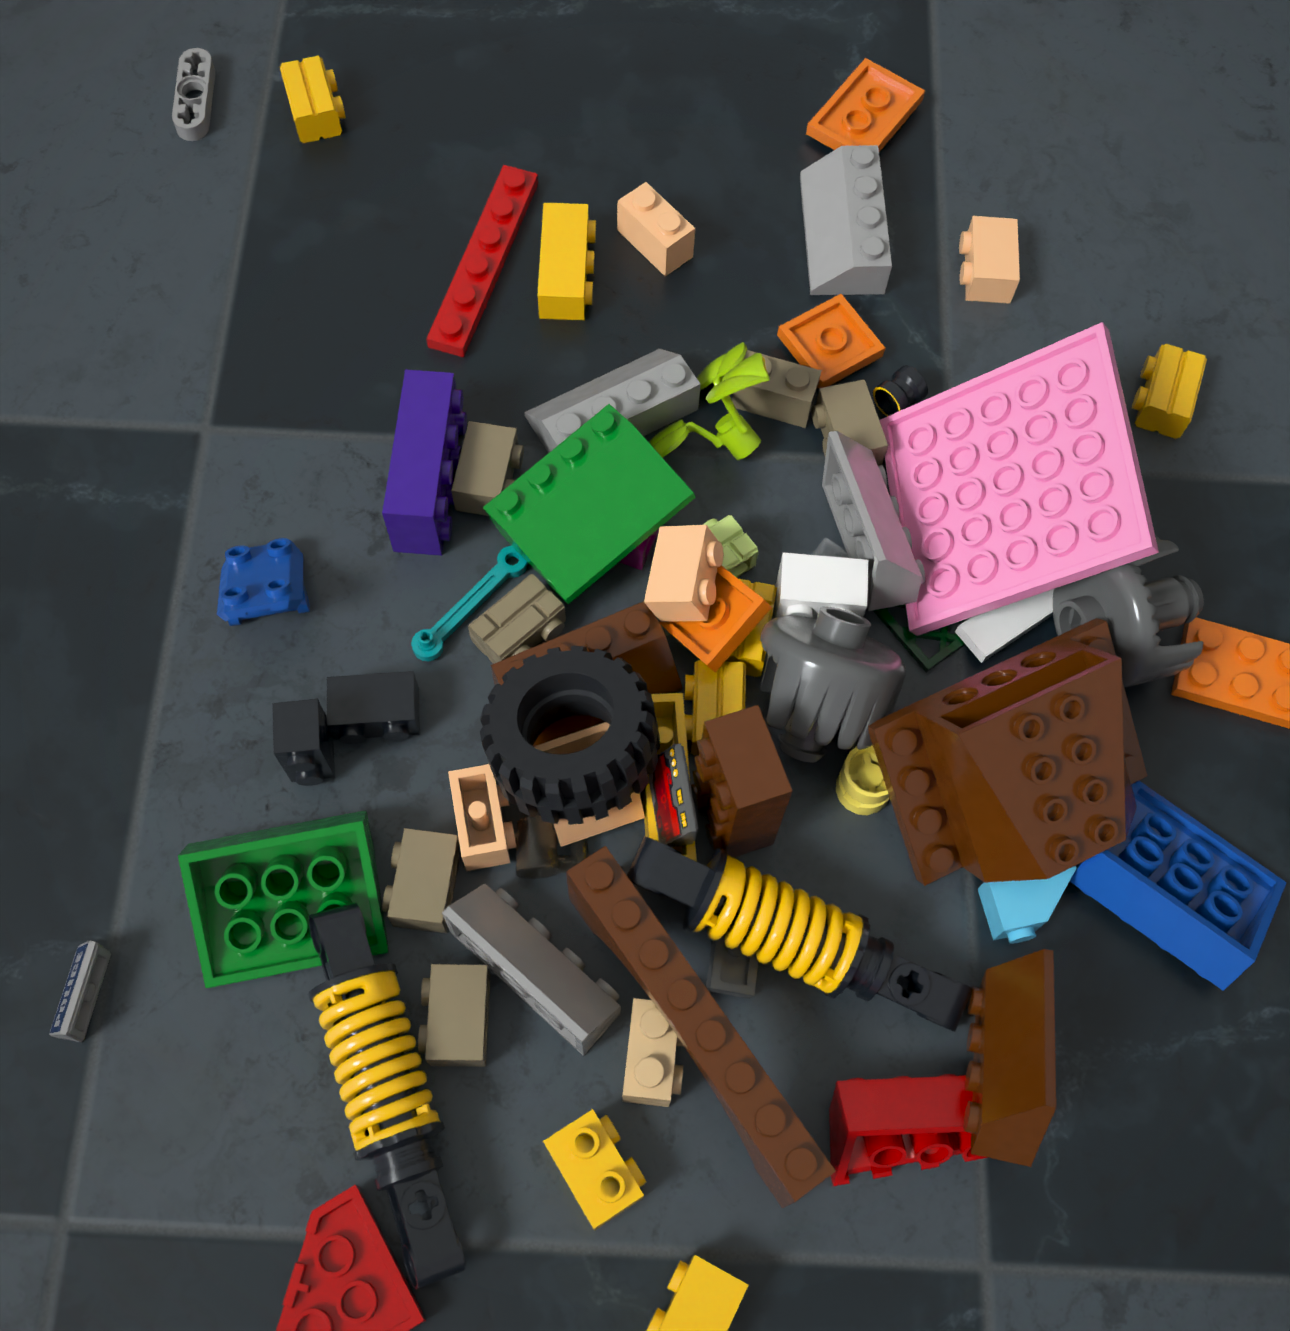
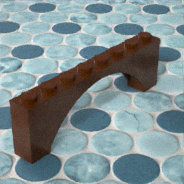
(764, 1120)

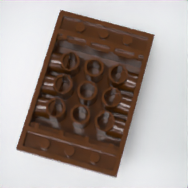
(1016, 763)

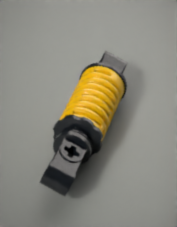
(794, 931)
(380, 1090)

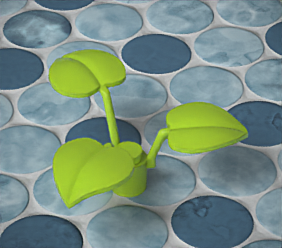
(732, 428)

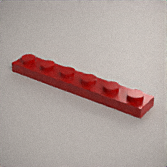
(482, 261)

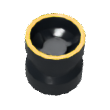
(904, 389)

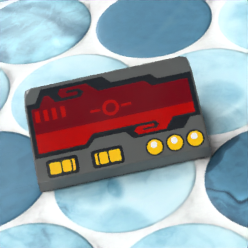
(673, 798)

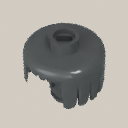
(1135, 614)
(826, 678)

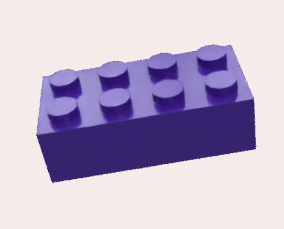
(424, 462)

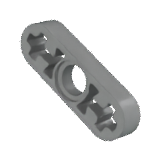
(201, 105)

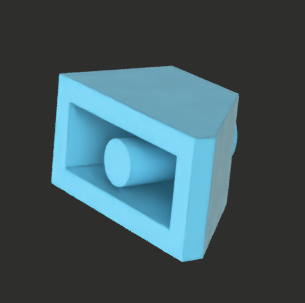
(1021, 907)

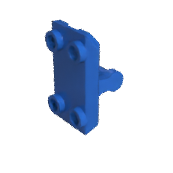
(261, 582)

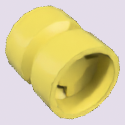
(858, 773)

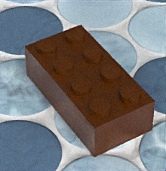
(740, 782)

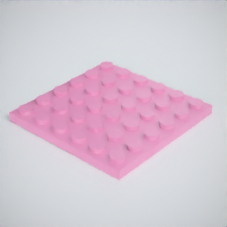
(1019, 481)

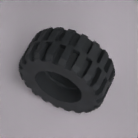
(581, 781)

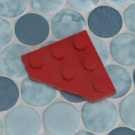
(347, 1274)

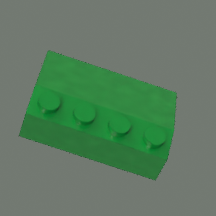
(588, 503)
(257, 889)

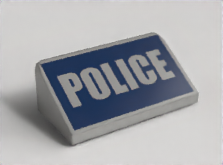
(80, 992)

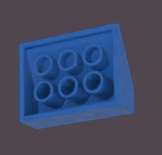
(1185, 889)

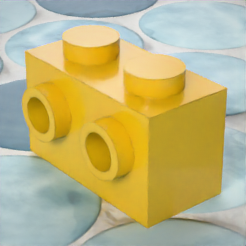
(595, 1169)

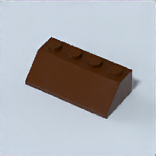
(627, 634)
(1012, 1059)

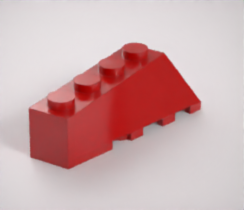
(897, 1124)

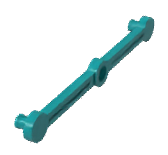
(428, 643)

